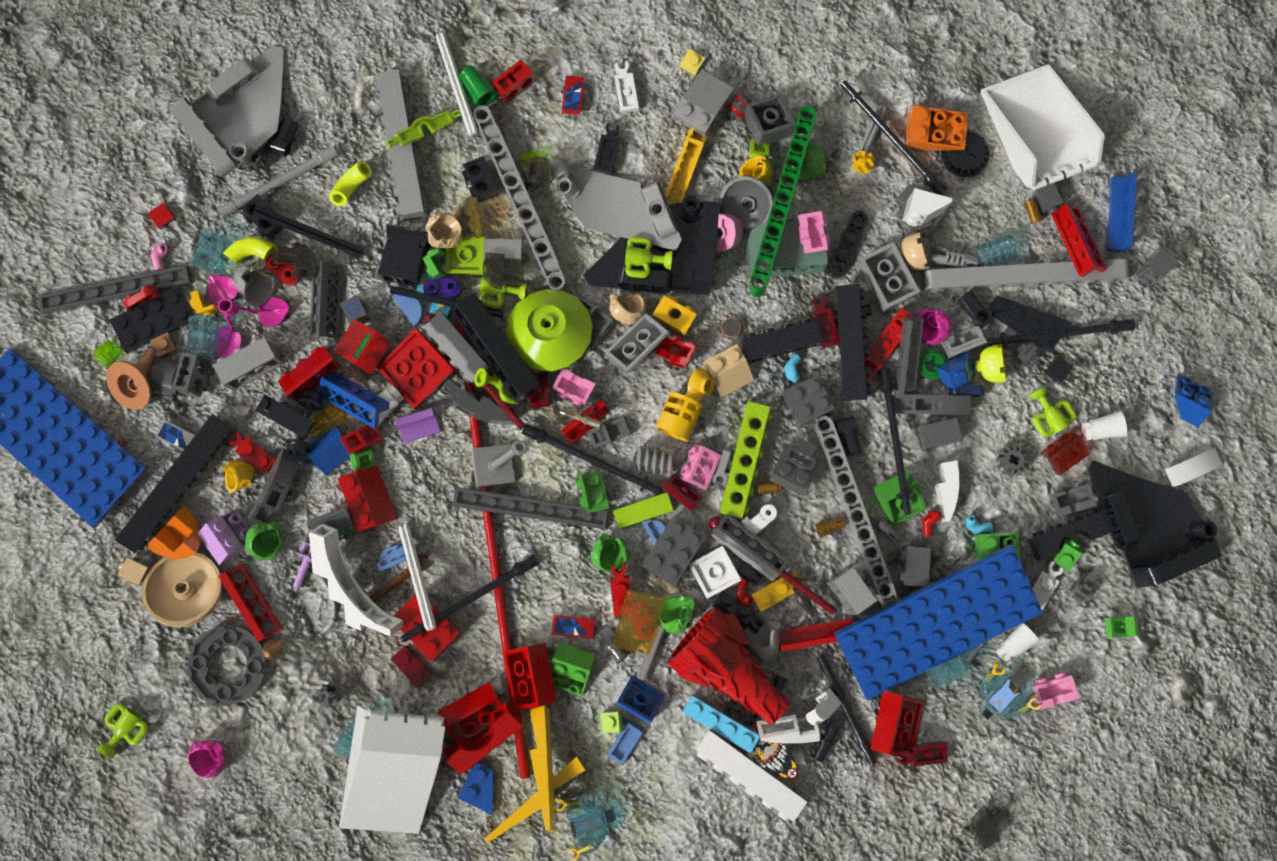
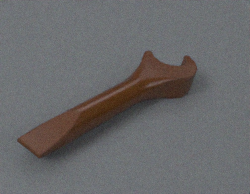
(397, 580)

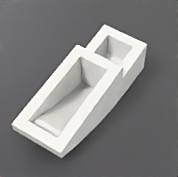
(1193, 467)
(948, 490)
(788, 730)

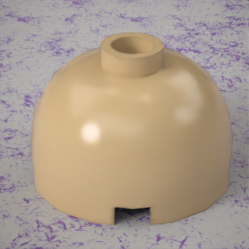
(915, 252)

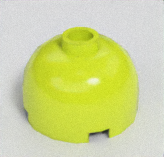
(992, 364)

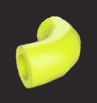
(349, 183)
(249, 246)

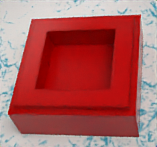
(161, 216)

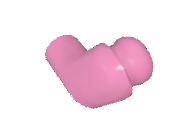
(157, 256)

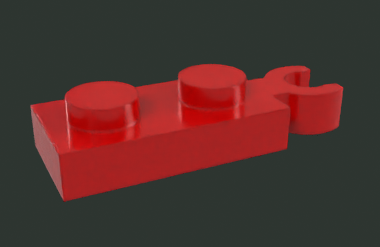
(576, 429)
(253, 453)
(619, 588)

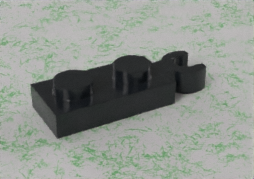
(607, 151)
(744, 615)

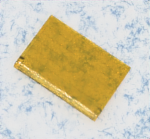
(638, 621)

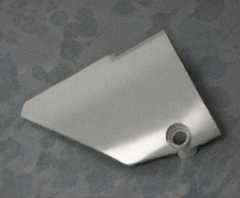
(236, 110)

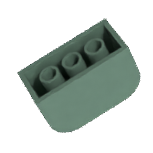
(790, 255)

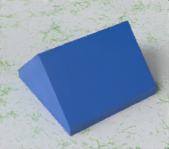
(328, 450)
(640, 699)

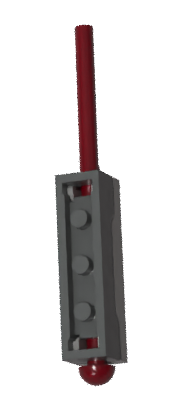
(463, 356)
(759, 555)

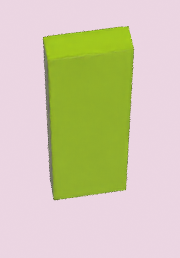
(643, 510)

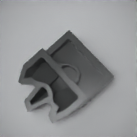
(600, 322)

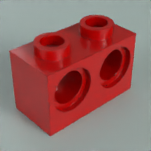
(513, 81)

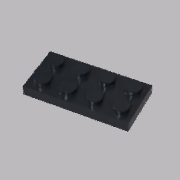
(151, 319)

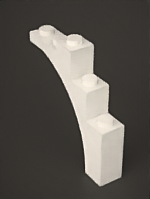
(330, 564)

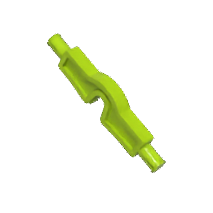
(415, 131)

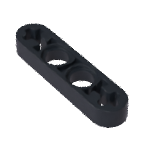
(846, 244)

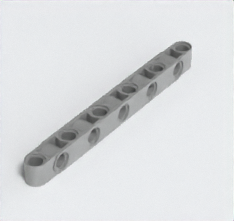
(519, 198)

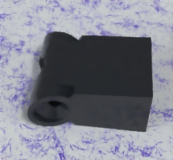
(403, 256)

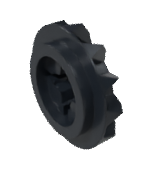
(747, 720)

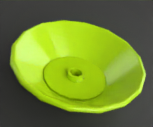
(552, 346)

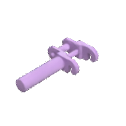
(304, 566)

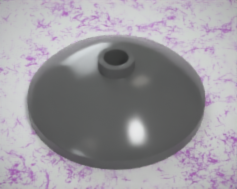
(736, 195)

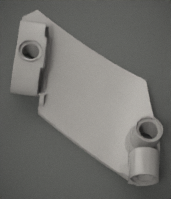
(617, 205)

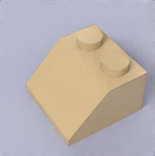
(728, 370)

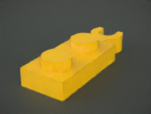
(773, 593)

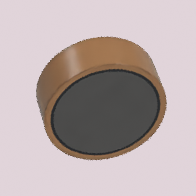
(730, 328)

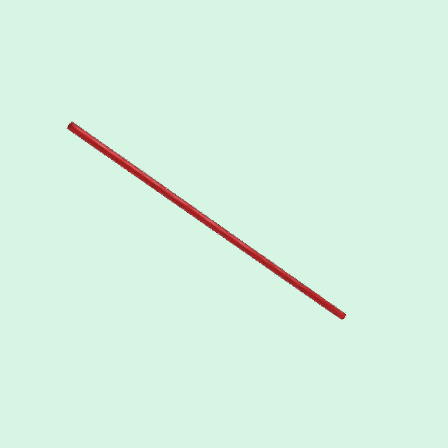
(498, 592)

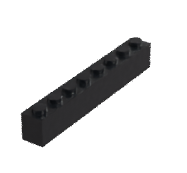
(173, 483)

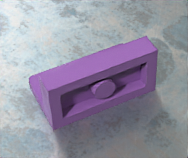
(418, 425)

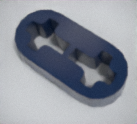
(968, 390)

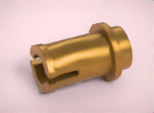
(1033, 211)
(768, 487)

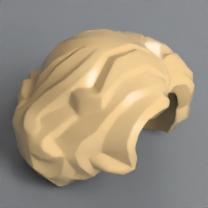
(444, 230)
(627, 309)

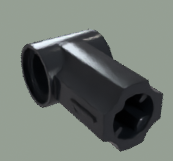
(281, 141)
(973, 308)
(847, 432)

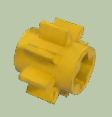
(863, 162)

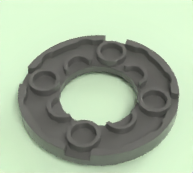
(200, 656)

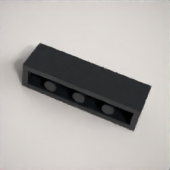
(781, 341)

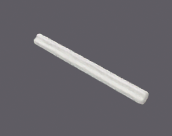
(456, 84)
(417, 577)

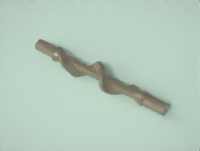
(563, 415)

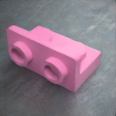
(700, 466)

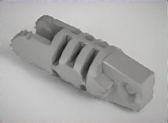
(952, 258)

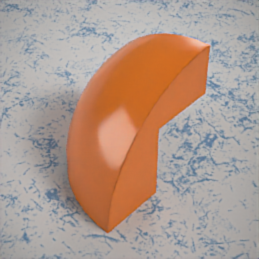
(178, 536)

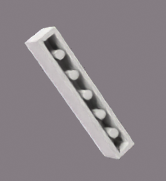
(749, 774)

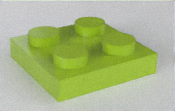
(466, 257)

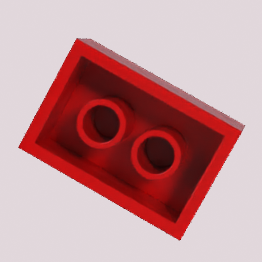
(435, 640)
(530, 676)

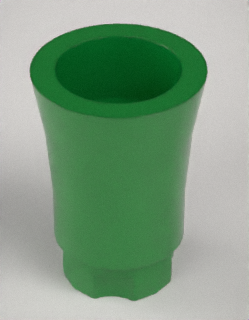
(478, 86)

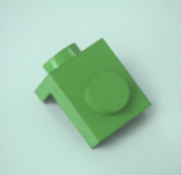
(433, 267)
(1069, 553)
(1121, 626)

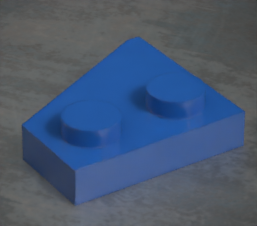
(479, 788)

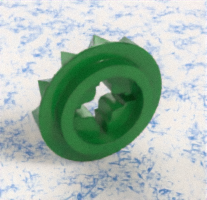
(926, 357)

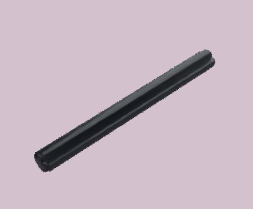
(308, 231)

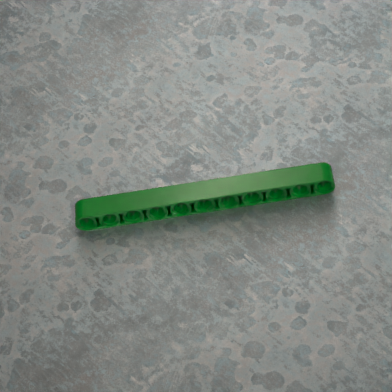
(782, 208)

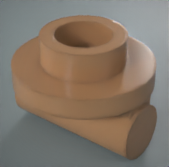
(273, 649)

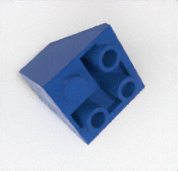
(1192, 400)

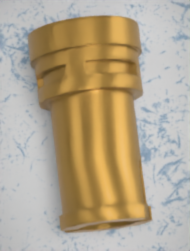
(824, 528)

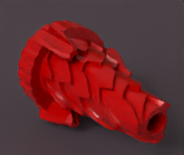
(716, 658)

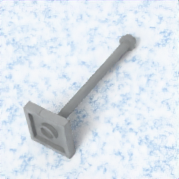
(494, 463)

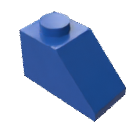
(957, 371)

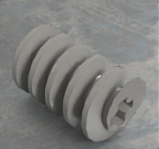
(653, 460)

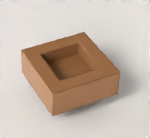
(163, 345)

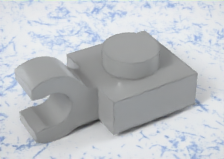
(725, 462)

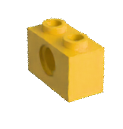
(680, 325)

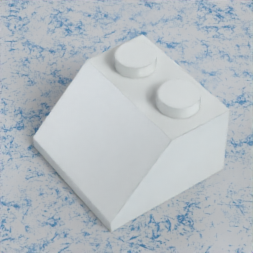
(924, 206)

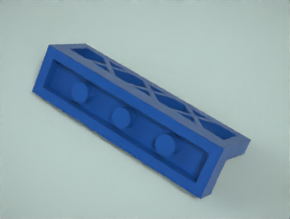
(1121, 213)
(352, 394)

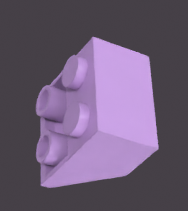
(225, 536)

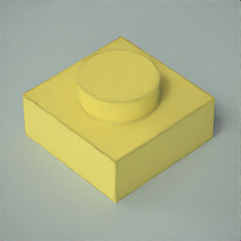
(692, 62)

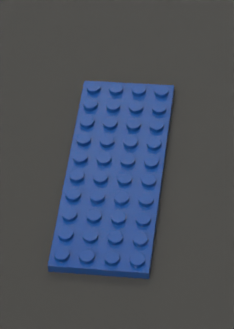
(62, 443)
(938, 622)

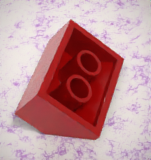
(308, 373)
(367, 499)
(470, 715)
(896, 723)

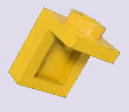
(198, 303)

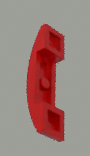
(886, 343)

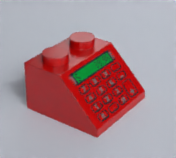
(362, 346)

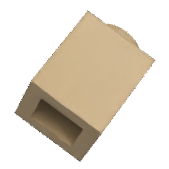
(133, 571)

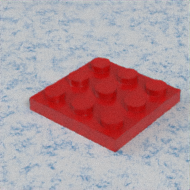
(415, 368)

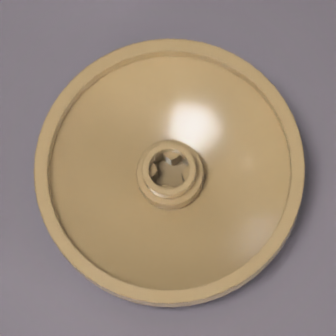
(182, 590)

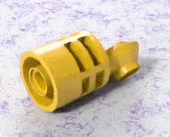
(682, 411)

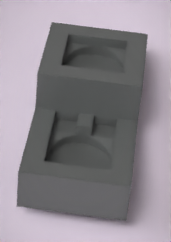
(610, 432)

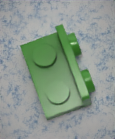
(593, 492)

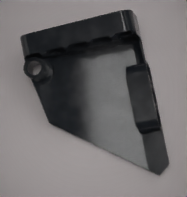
(690, 265)
(1153, 526)

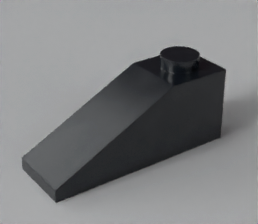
(285, 416)

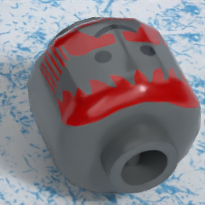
(736, 107)

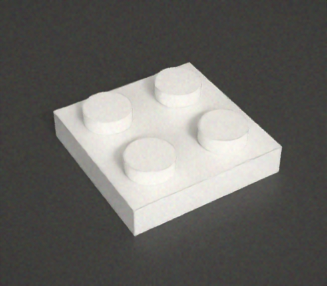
(715, 572)

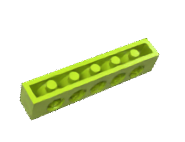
(752, 412)

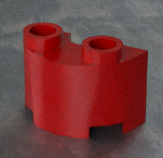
(676, 351)

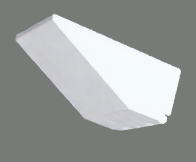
(1043, 127)
(391, 771)

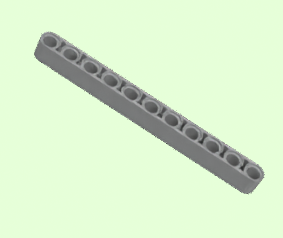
(1021, 276)
(849, 508)

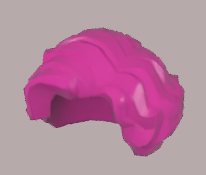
(935, 326)
(207, 758)

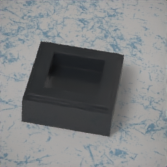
(1057, 370)

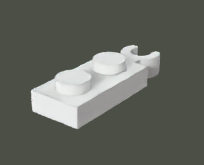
(626, 89)
(1046, 584)

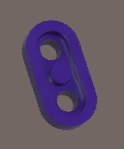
(442, 287)

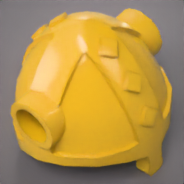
(755, 169)
(238, 475)

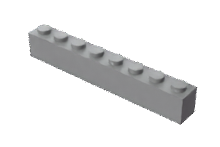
(403, 158)

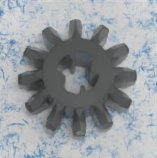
(1010, 453)

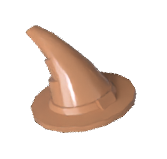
(130, 382)

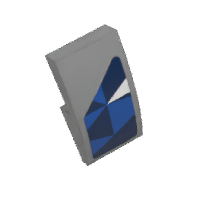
(174, 435)

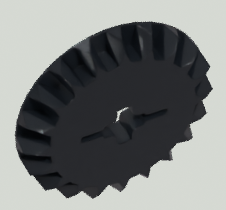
(968, 165)

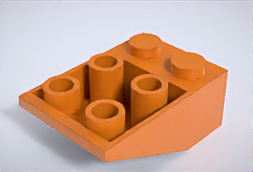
(935, 129)

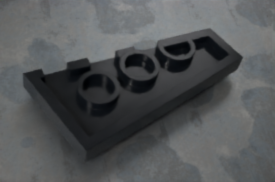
(1031, 323)

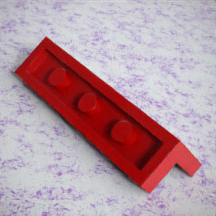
(1078, 240)
(245, 608)
(811, 635)

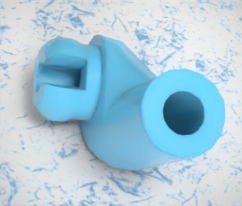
(790, 368)
(976, 527)

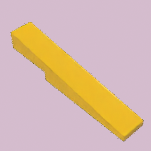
(685, 167)
(543, 765)
(532, 804)

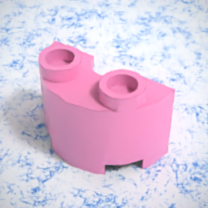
(731, 230)
(812, 232)
(573, 387)
(1056, 690)

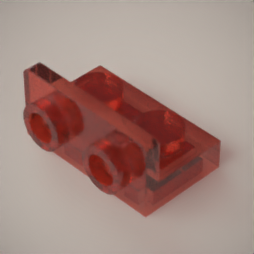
(1065, 452)

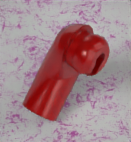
(929, 520)
(742, 595)

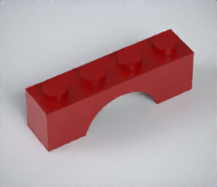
(465, 753)

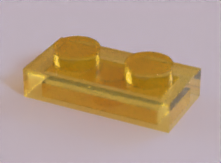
(474, 223)
(327, 420)

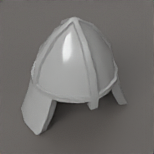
(254, 285)
(766, 642)

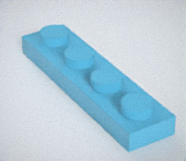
(721, 723)

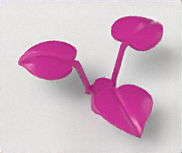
(221, 294)

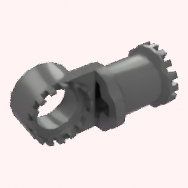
(618, 654)

